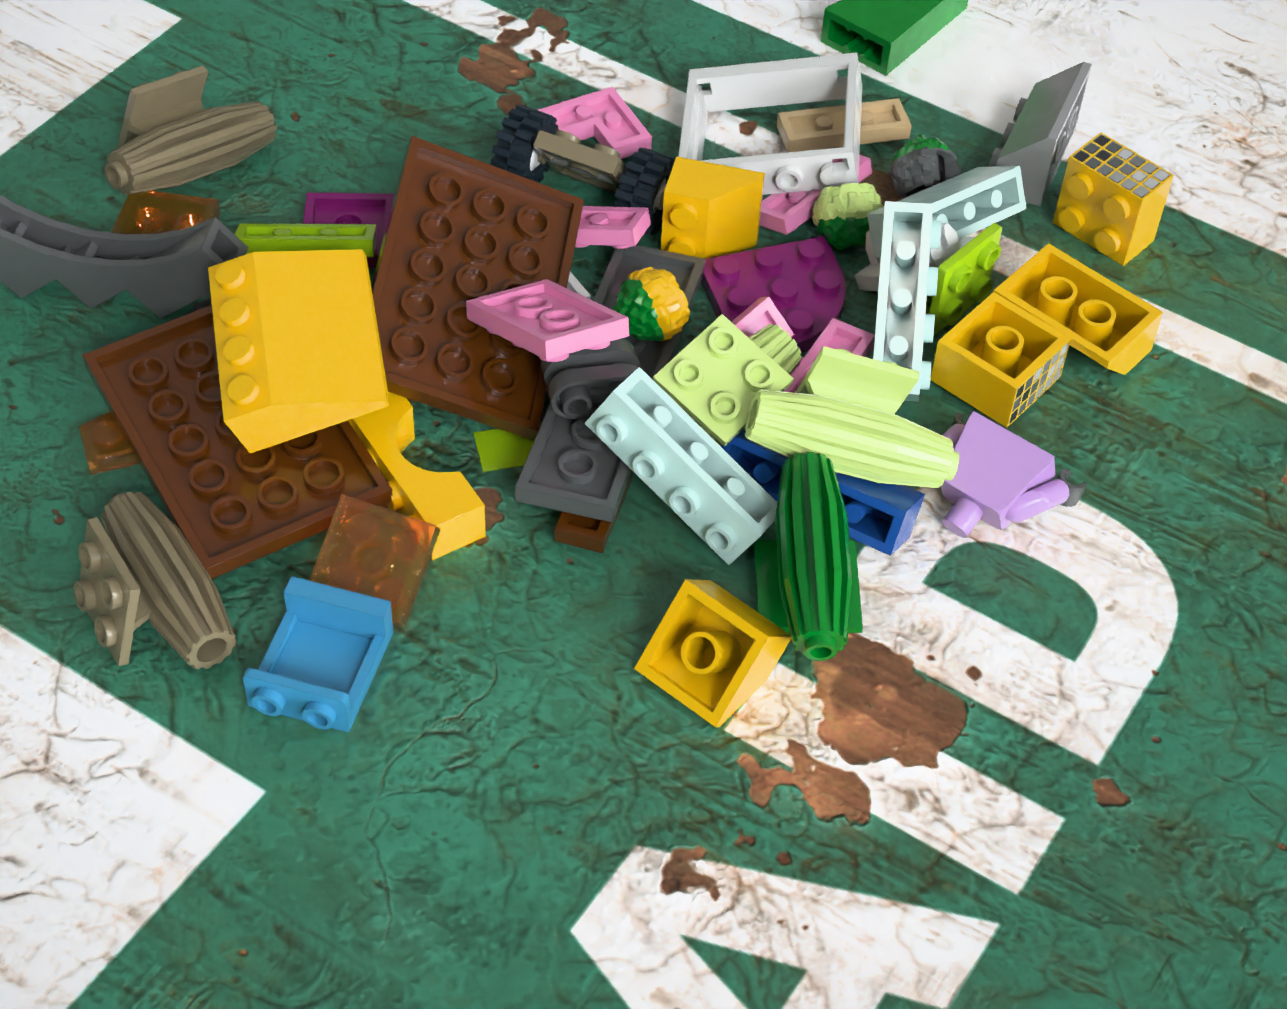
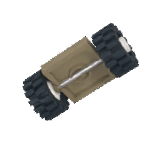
(534, 143)

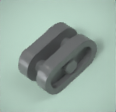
(588, 378)

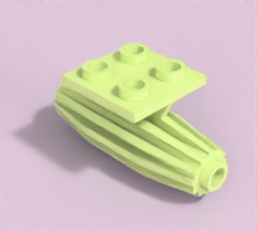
(723, 371)
(849, 416)

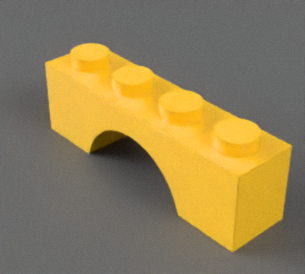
(422, 494)

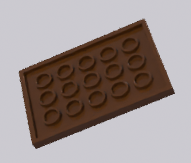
(456, 237)
(215, 491)

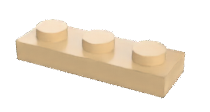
(825, 126)

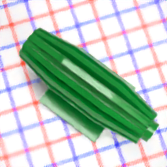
(811, 570)

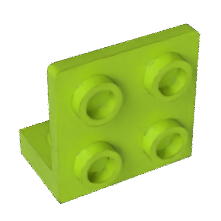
(965, 278)

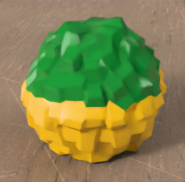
(652, 304)

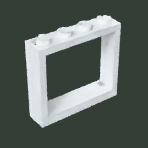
(773, 85)

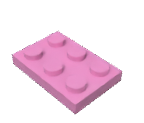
(548, 319)

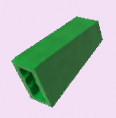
(885, 30)

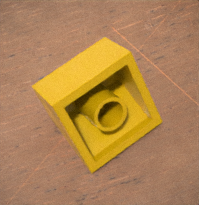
(711, 209)
(711, 650)

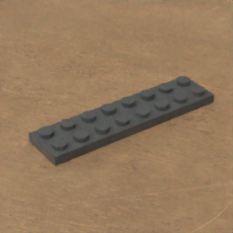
(568, 462)

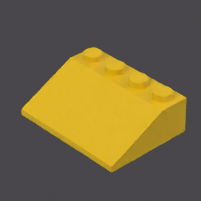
(295, 343)

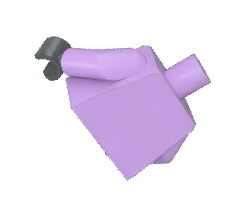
(1001, 477)

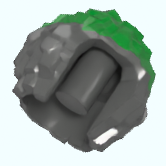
(922, 165)

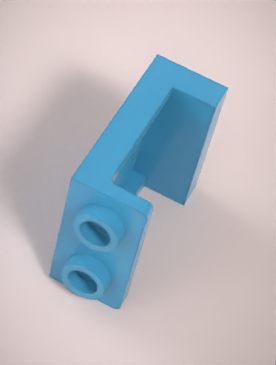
(321, 655)

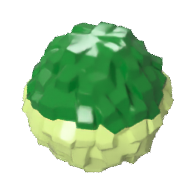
(843, 212)

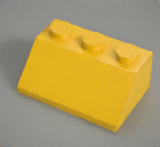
(1085, 306)

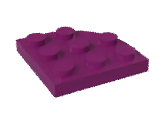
(796, 276)

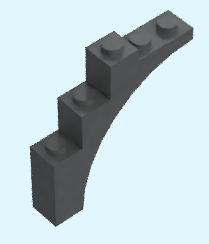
(94, 265)

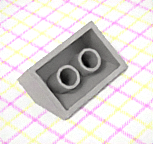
(1043, 130)

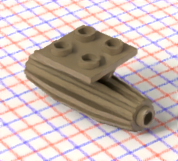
(175, 141)
(144, 572)

